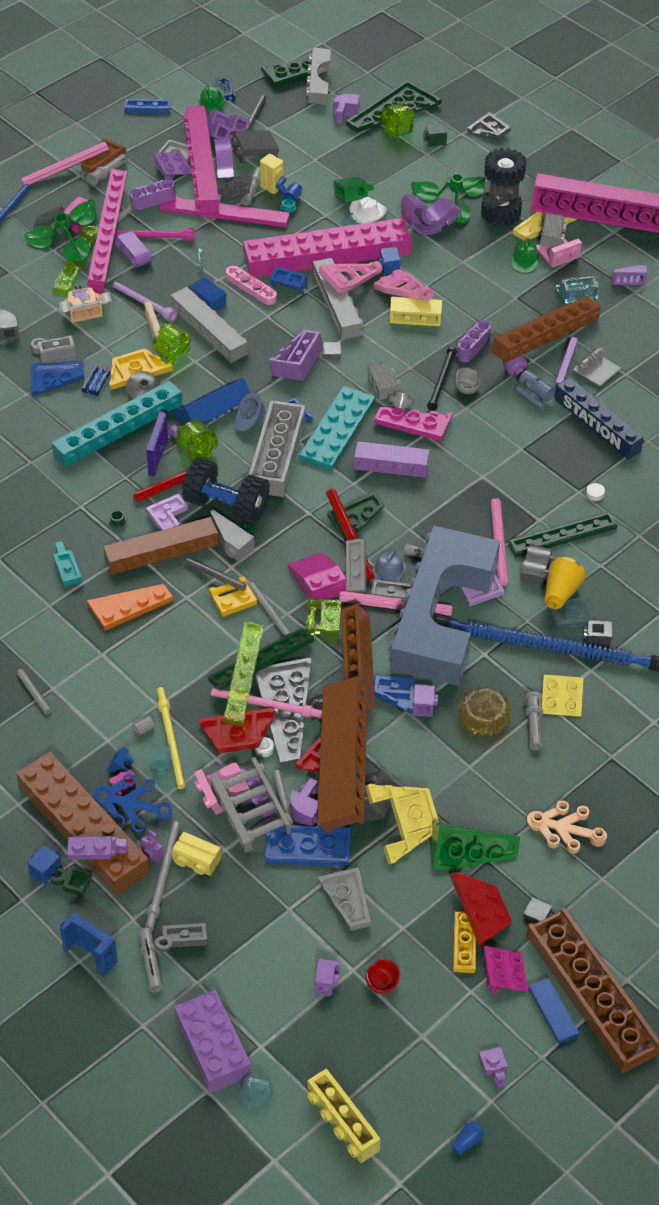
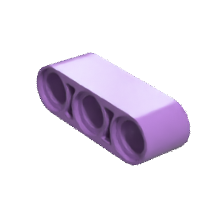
(152, 194)
(133, 248)
(473, 341)

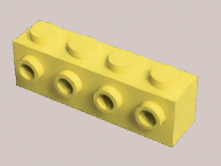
(343, 1115)

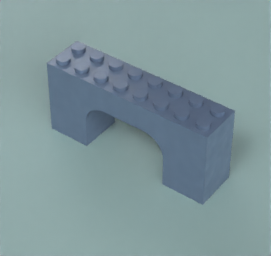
(446, 562)

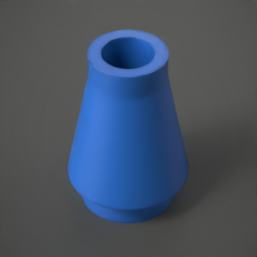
(468, 1137)

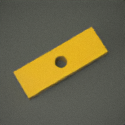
(464, 951)

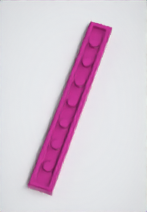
(229, 212)

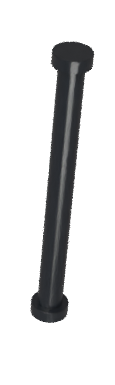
(432, 404)

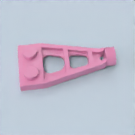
(340, 283)
(389, 284)

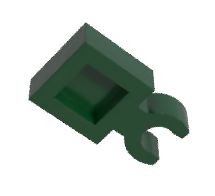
(74, 882)

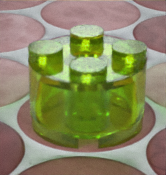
(397, 120)
(172, 342)
(196, 440)

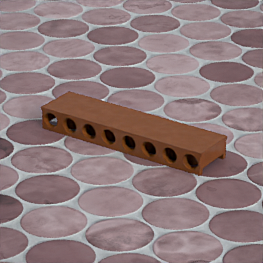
(340, 752)
(593, 991)

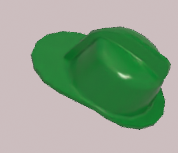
(211, 98)
(525, 257)

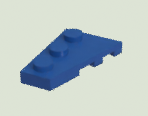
(55, 375)

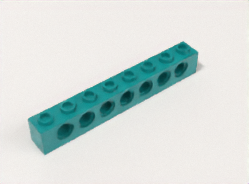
(116, 423)

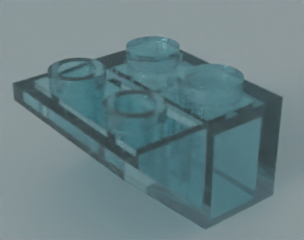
(577, 288)

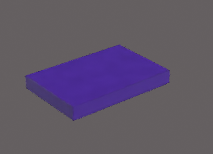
(157, 443)

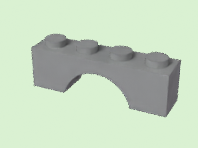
(318, 89)

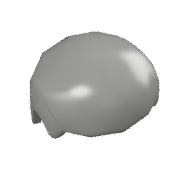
(467, 381)

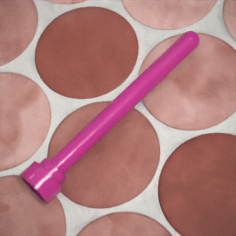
(186, 234)

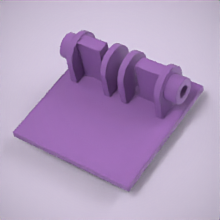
(172, 164)

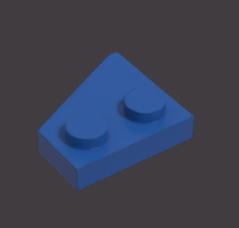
(396, 691)

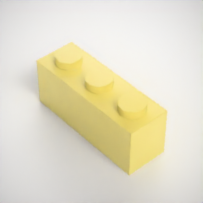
(415, 311)

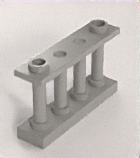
(238, 820)

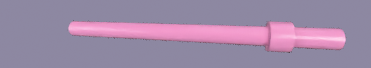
(306, 710)

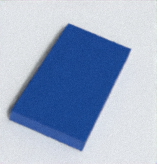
(308, 846)

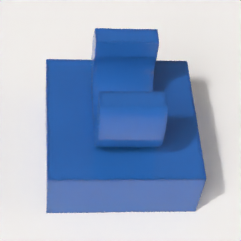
(118, 761)

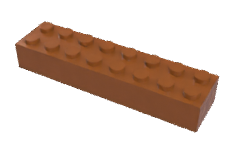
(79, 815)

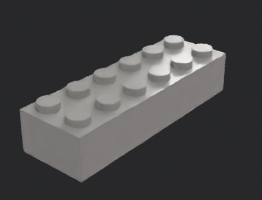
(278, 445)

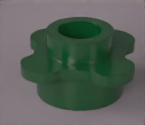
(248, 528)

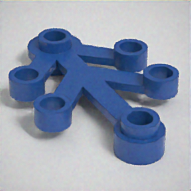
(129, 801)

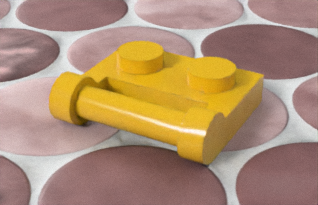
(234, 601)

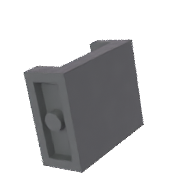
(254, 143)

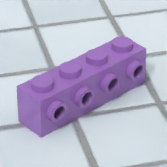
(391, 459)

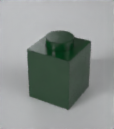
(435, 134)

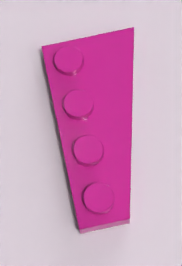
(423, 424)

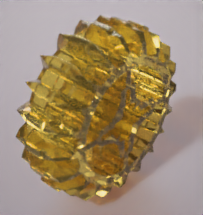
(484, 711)

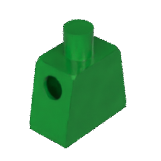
(352, 189)

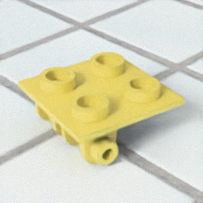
(562, 695)

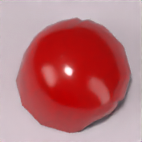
(383, 976)

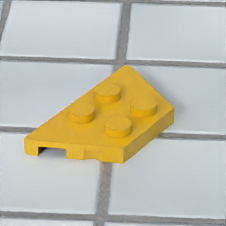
(135, 362)

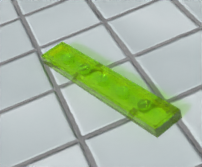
(72, 269)
(243, 673)

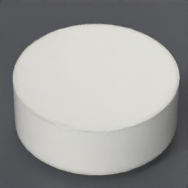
(595, 492)
(266, 748)

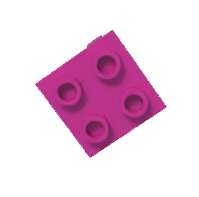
(504, 970)

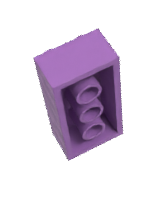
(212, 1041)

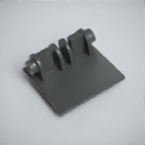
(235, 187)

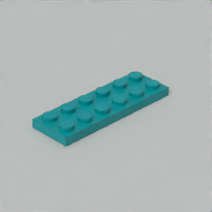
(337, 428)

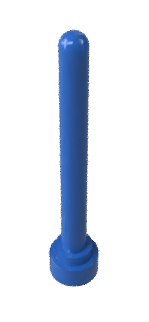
(14, 201)

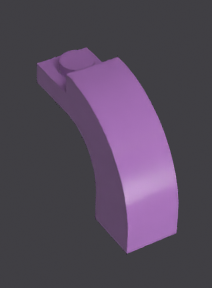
(224, 160)

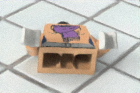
(84, 303)

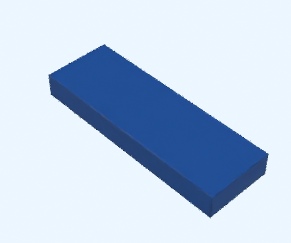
(147, 106)
(553, 1011)

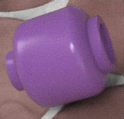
(516, 366)

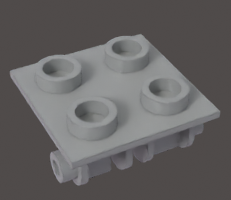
(596, 368)

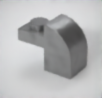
(8, 326)

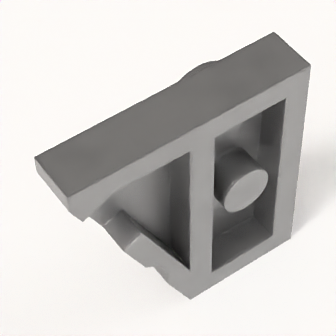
(489, 127)

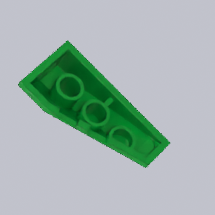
(464, 846)

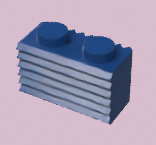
(209, 292)

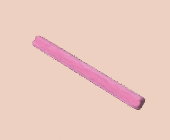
(64, 164)
(498, 534)
(386, 602)

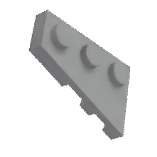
(348, 897)

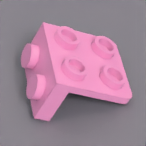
(561, 254)
(204, 784)

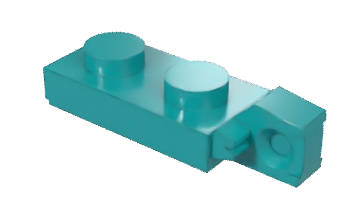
(66, 565)

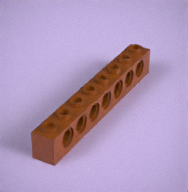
(545, 329)

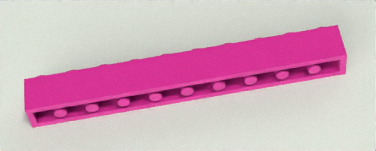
(201, 160)
(107, 231)

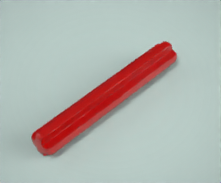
(159, 487)

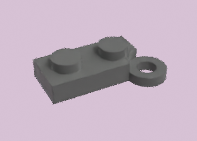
(182, 936)

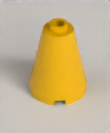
(563, 581)

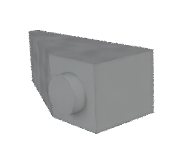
(233, 539)

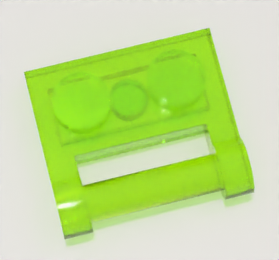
(329, 616)

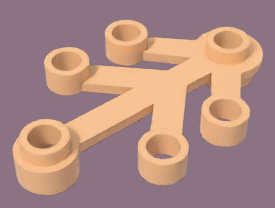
(564, 827)

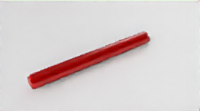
(346, 525)

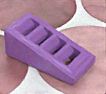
(639, 275)

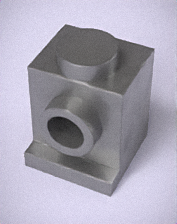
(598, 633)

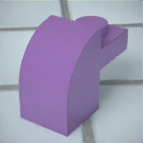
(344, 106)
(303, 805)

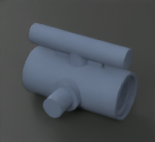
(535, 389)

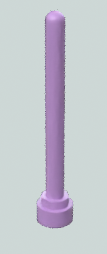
(168, 314)

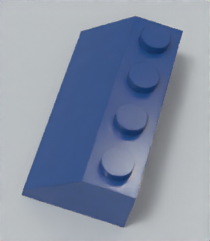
(213, 403)

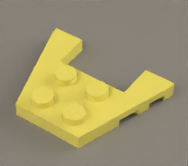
(413, 813)

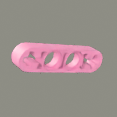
(265, 295)

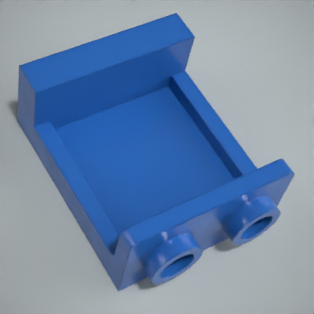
(95, 941)

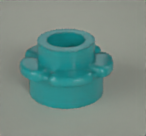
(288, 205)

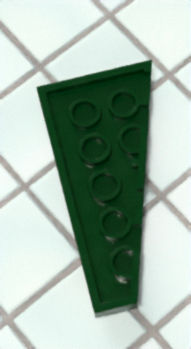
(407, 92)

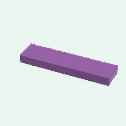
(567, 361)

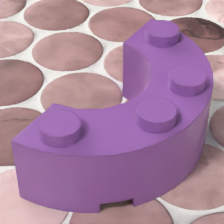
(430, 220)

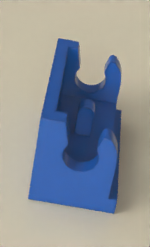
(289, 279)

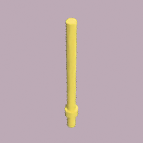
(164, 707)

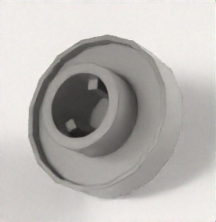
(401, 400)

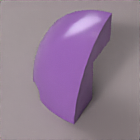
(223, 126)

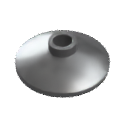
(134, 383)

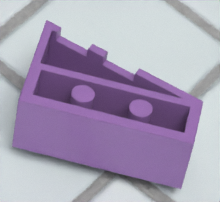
(298, 357)

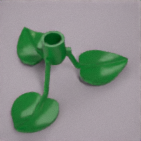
(471, 186)
(77, 250)

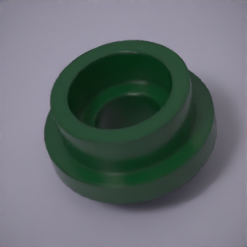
(117, 518)

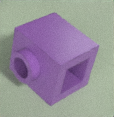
(424, 700)

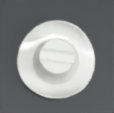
(368, 210)

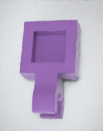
(151, 848)
(495, 1064)

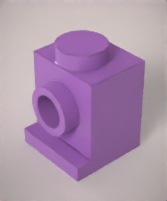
(326, 977)

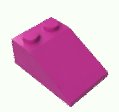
(318, 577)

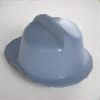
(250, 412)
(389, 567)

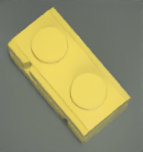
(270, 172)
(196, 854)

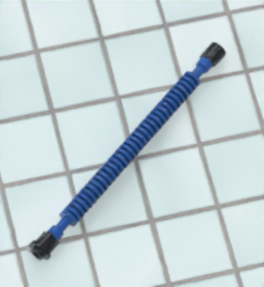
(650, 662)

